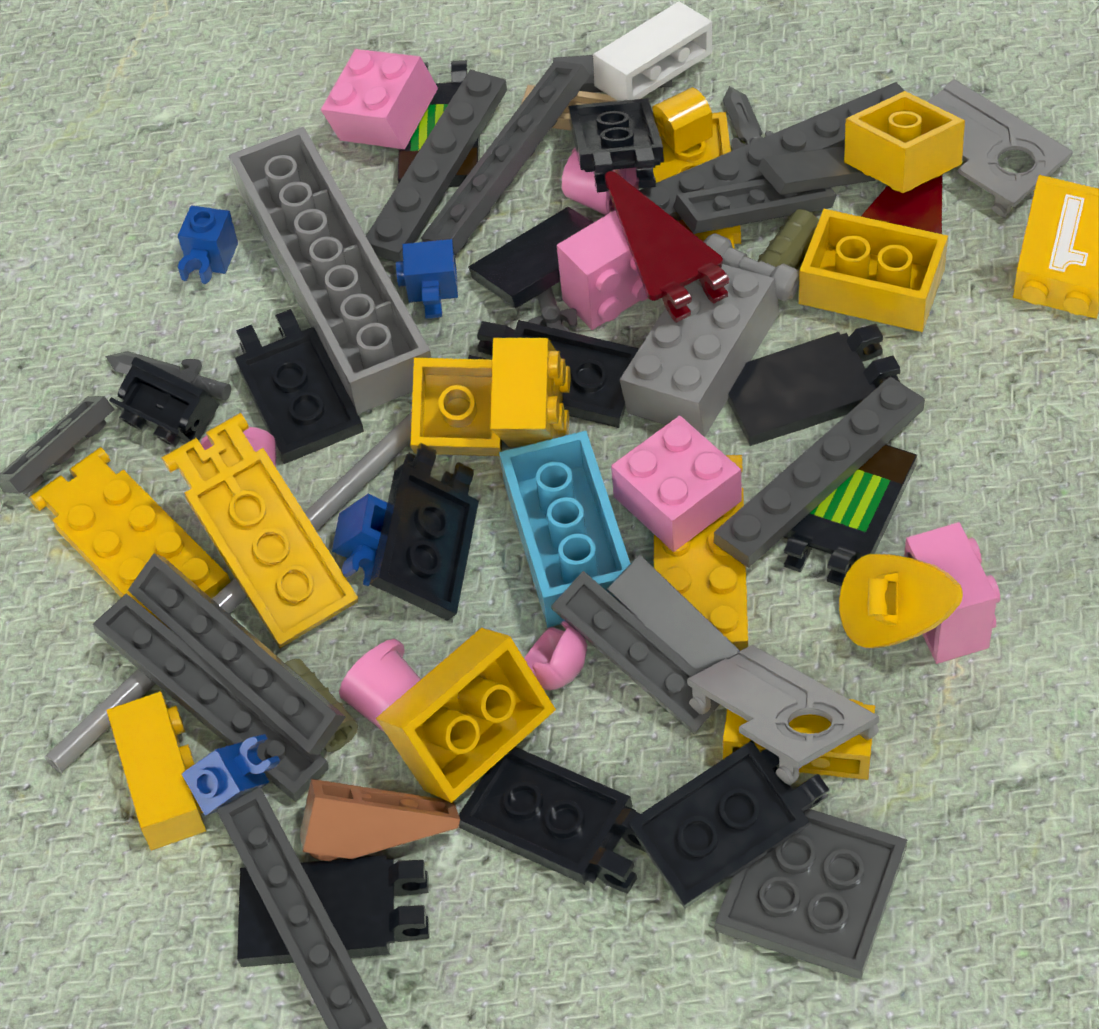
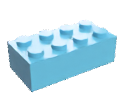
(562, 516)

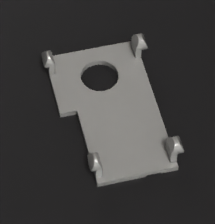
(989, 134)
(771, 696)

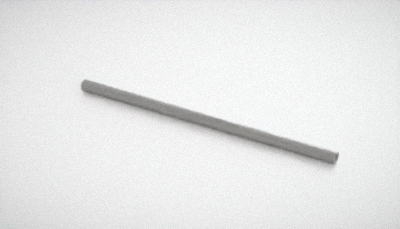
(232, 594)

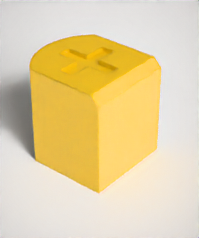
(684, 120)

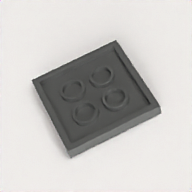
(817, 894)

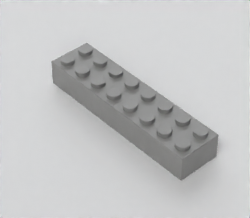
(330, 267)

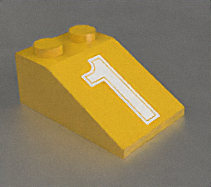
(1061, 248)

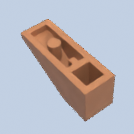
(365, 820)

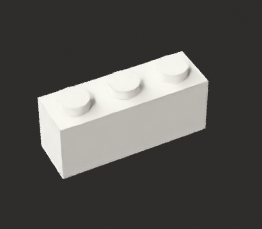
(653, 53)

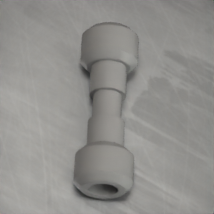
(785, 276)

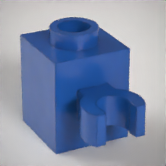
(206, 242)
(428, 274)
(359, 535)
(228, 774)

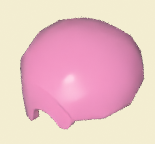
(557, 657)

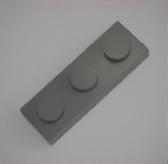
(55, 445)

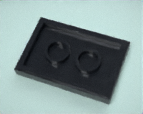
(529, 261)

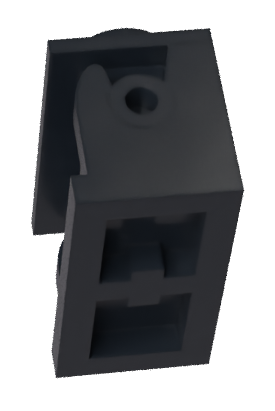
(164, 403)

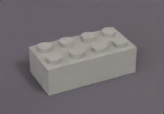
(695, 362)

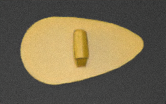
(895, 599)

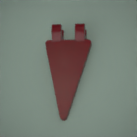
(914, 209)
(665, 251)

